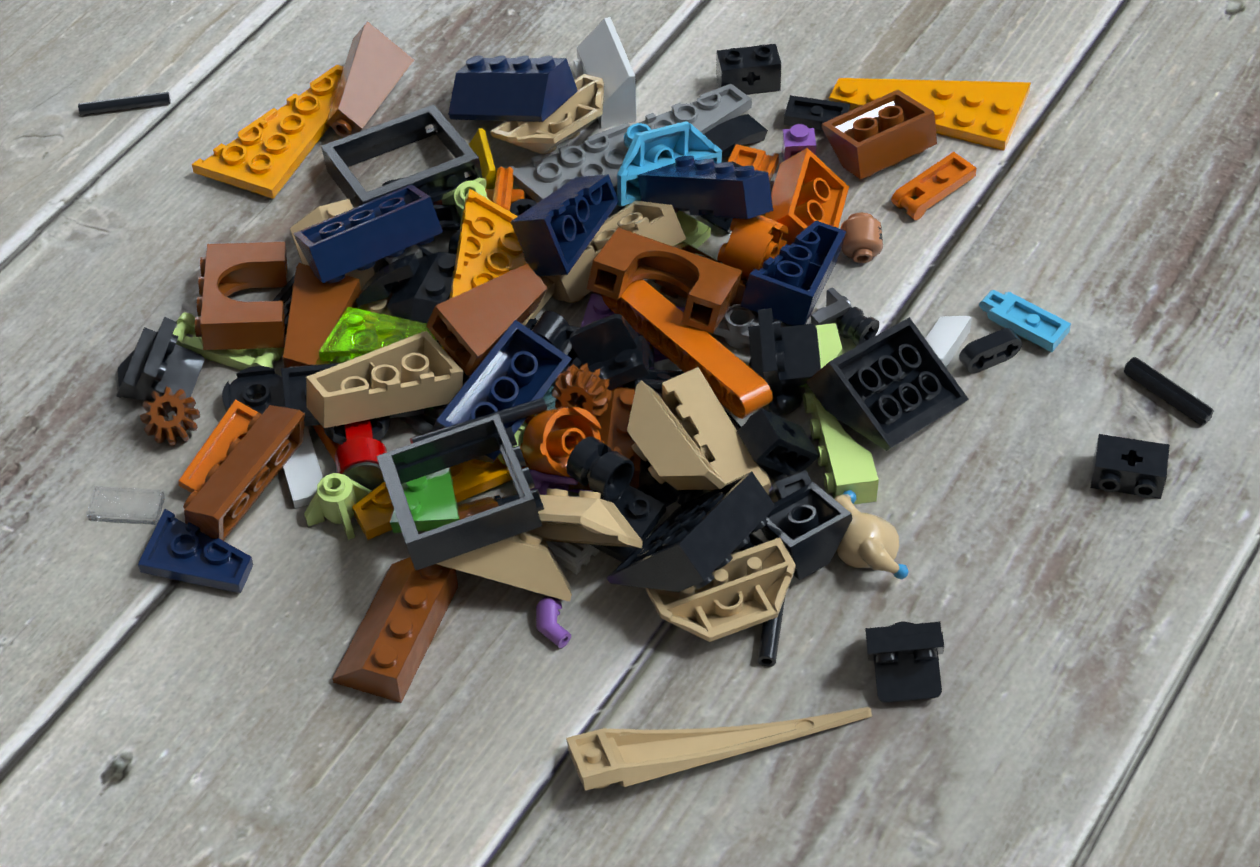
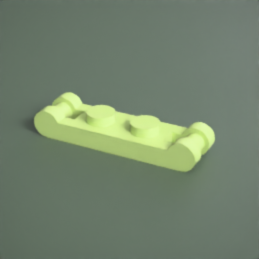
(234, 358)

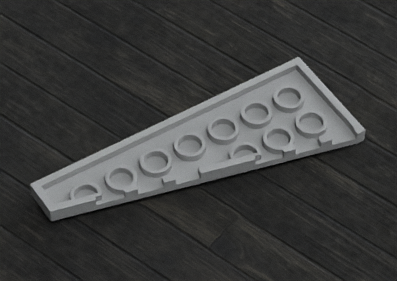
(606, 150)

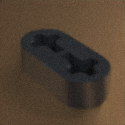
(990, 350)

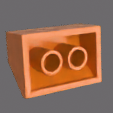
(806, 193)

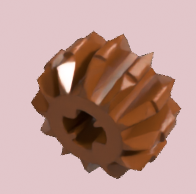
(582, 390)
(161, 407)

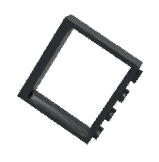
(391, 136)
(447, 451)

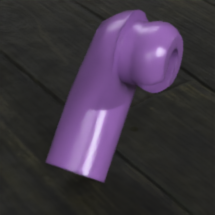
(547, 623)

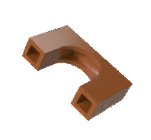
(635, 257)
(235, 323)

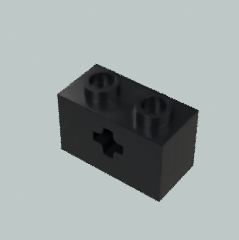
(750, 68)
(777, 443)
(1130, 466)

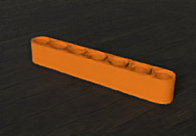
(687, 347)

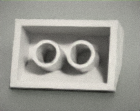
(604, 57)

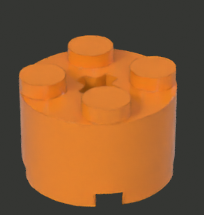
(752, 243)
(553, 437)

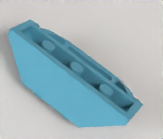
(658, 149)

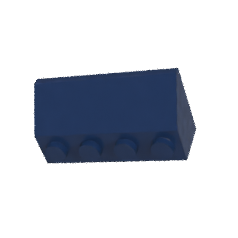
(511, 88)
(369, 233)
(512, 374)

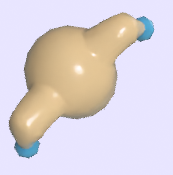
(869, 540)

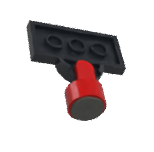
(357, 440)

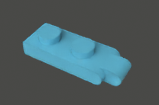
(1025, 319)

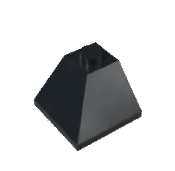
(809, 527)

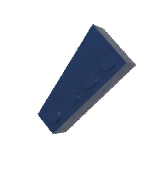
(708, 188)
(564, 224)
(795, 276)

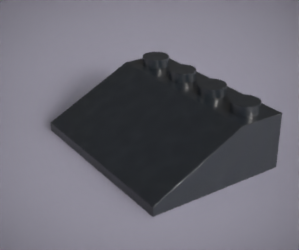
(888, 386)
(697, 538)

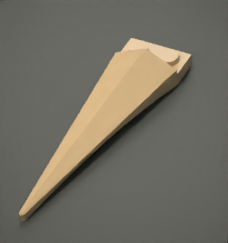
(643, 755)

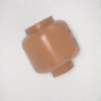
(862, 237)

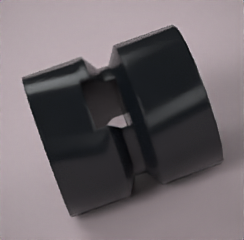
(600, 467)

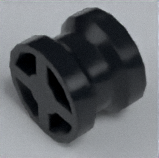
(857, 326)

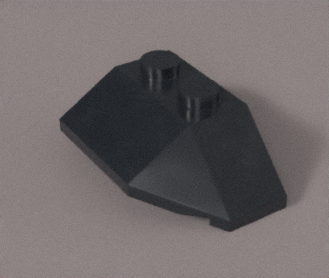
(429, 286)

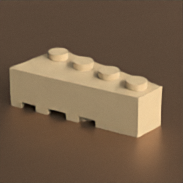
(640, 217)
(384, 382)
(710, 427)

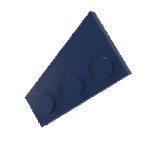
(190, 556)

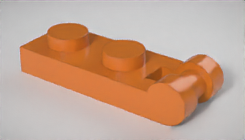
(933, 185)

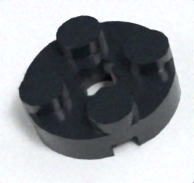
(252, 381)

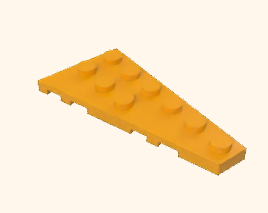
(963, 109)
(276, 142)

